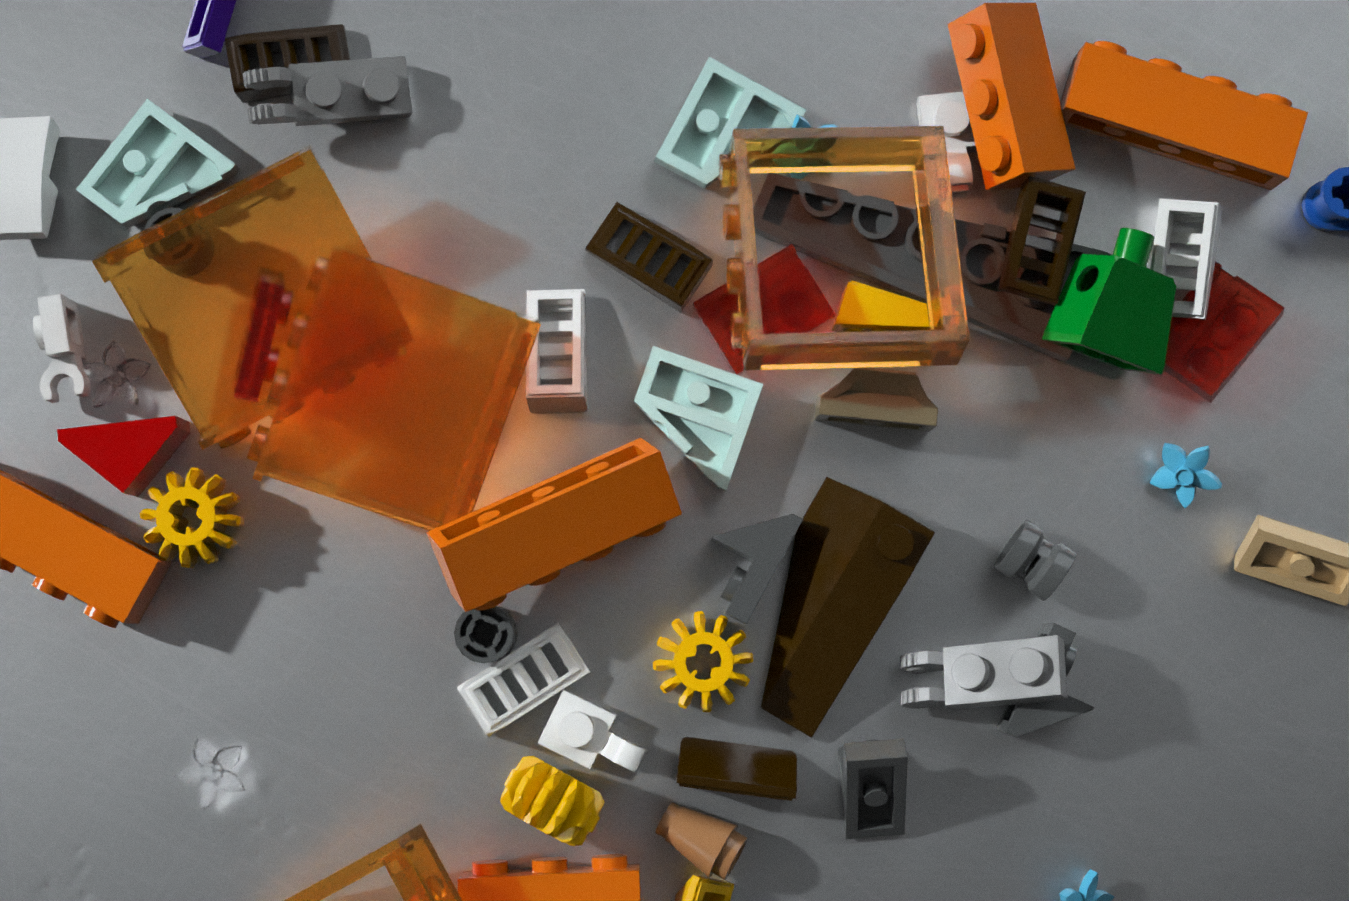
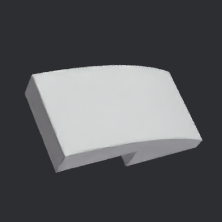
(25, 184)

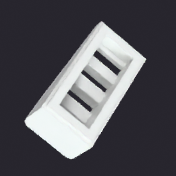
(1193, 212)
(558, 397)
(482, 708)

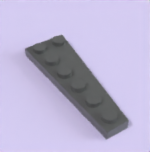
(883, 246)

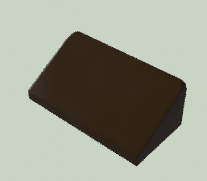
(737, 768)

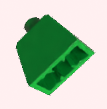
(1116, 307)

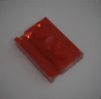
(788, 304)
(1213, 349)
(257, 356)

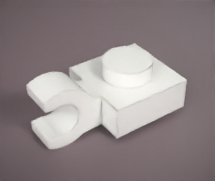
(951, 112)
(61, 336)
(583, 732)

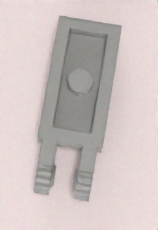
(334, 91)
(990, 674)

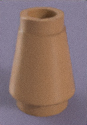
(702, 839)

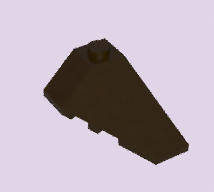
(839, 587)

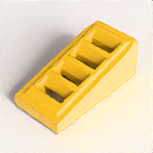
(873, 309)

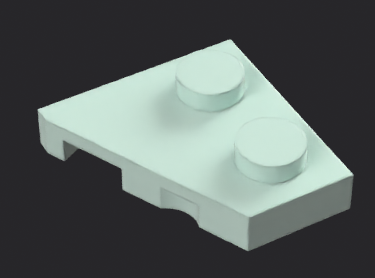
(715, 107)
(153, 168)
(699, 410)

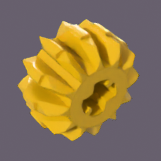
(172, 523)
(717, 674)
(552, 801)

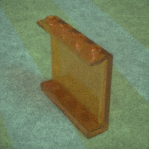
(197, 276)
(393, 392)

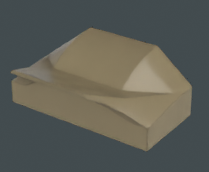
(878, 400)

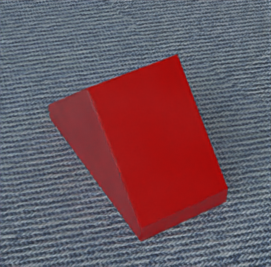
(127, 451)

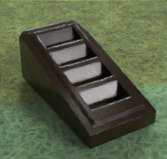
(263, 44)
(1050, 196)
(677, 296)

